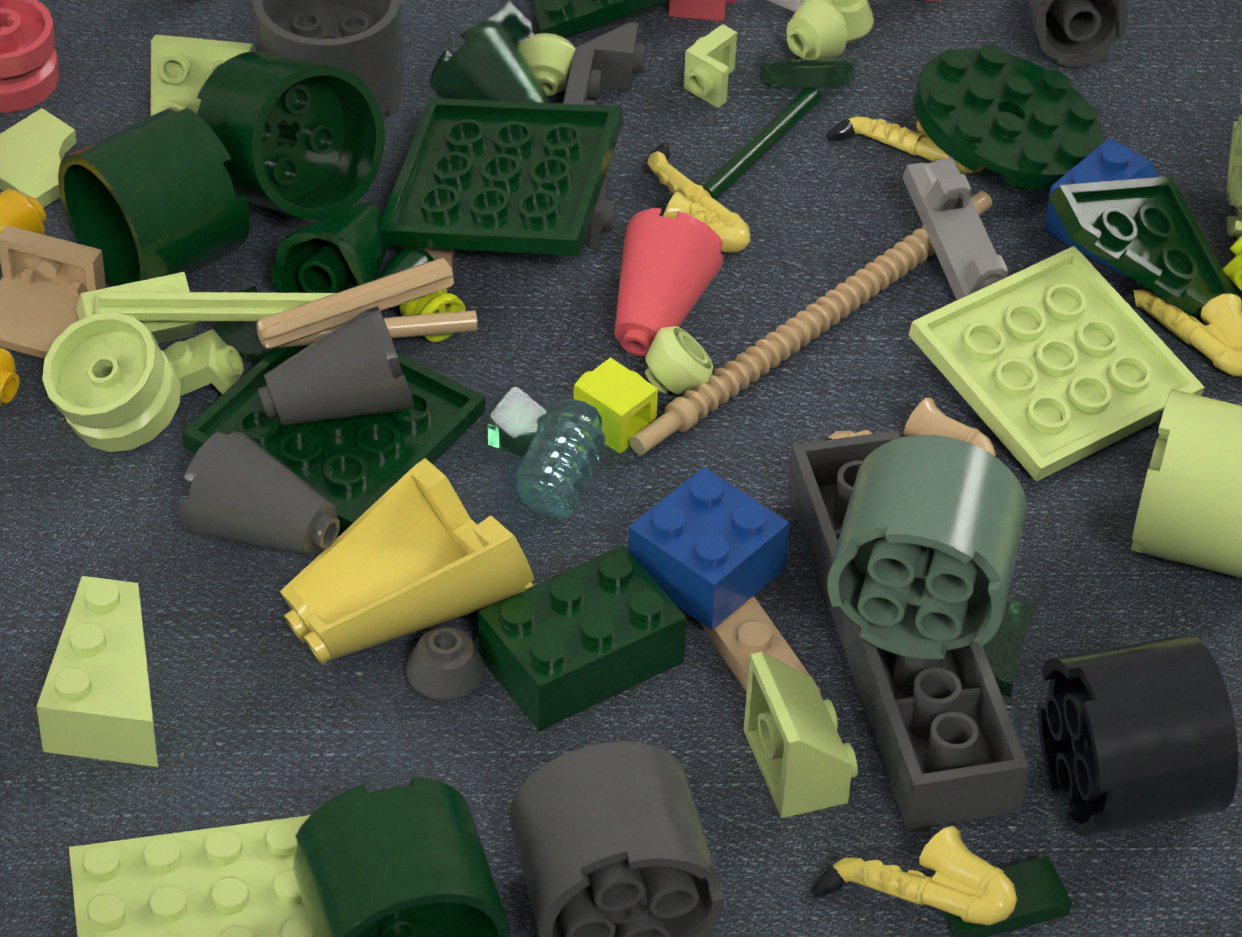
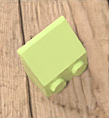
(795, 739)

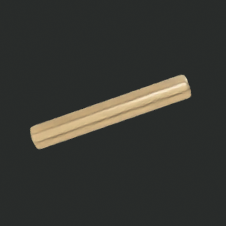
(344, 305)

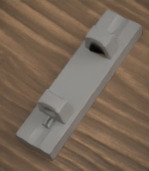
(955, 233)

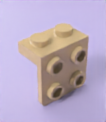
(42, 287)

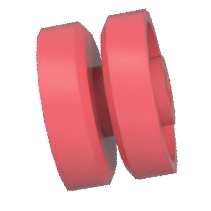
(26, 54)

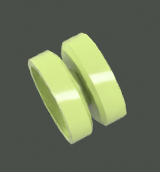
(111, 381)

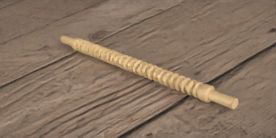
(787, 339)

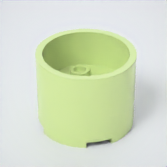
(1194, 486)

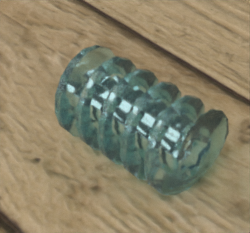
(561, 458)

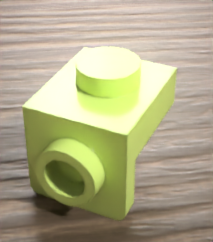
(709, 64)
(205, 361)

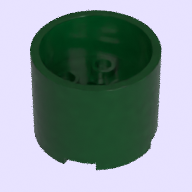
(295, 132)
(154, 198)
(397, 866)

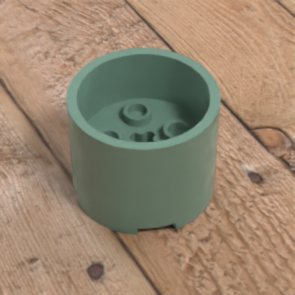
(928, 546)

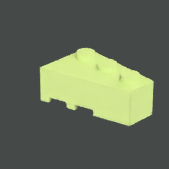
(99, 679)

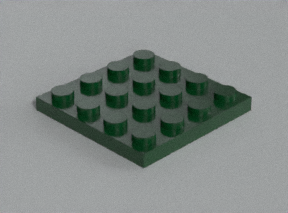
(502, 176)
(350, 457)

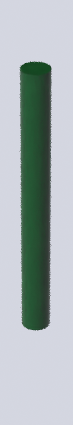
(762, 142)

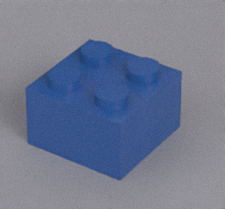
(710, 546)

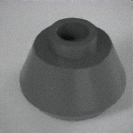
(445, 665)

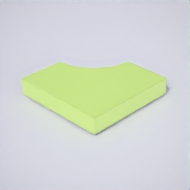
(33, 154)

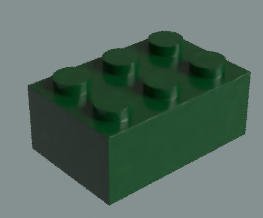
(581, 637)

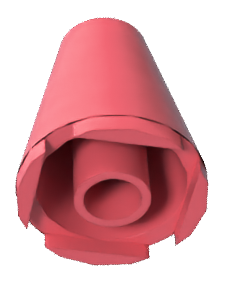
(662, 274)

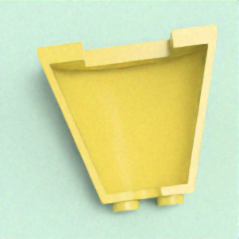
(404, 569)

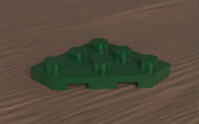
(1146, 235)

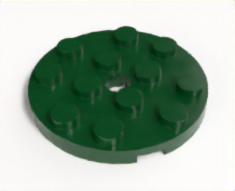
(1005, 115)

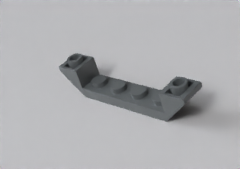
(598, 64)

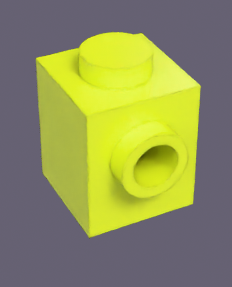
(621, 398)

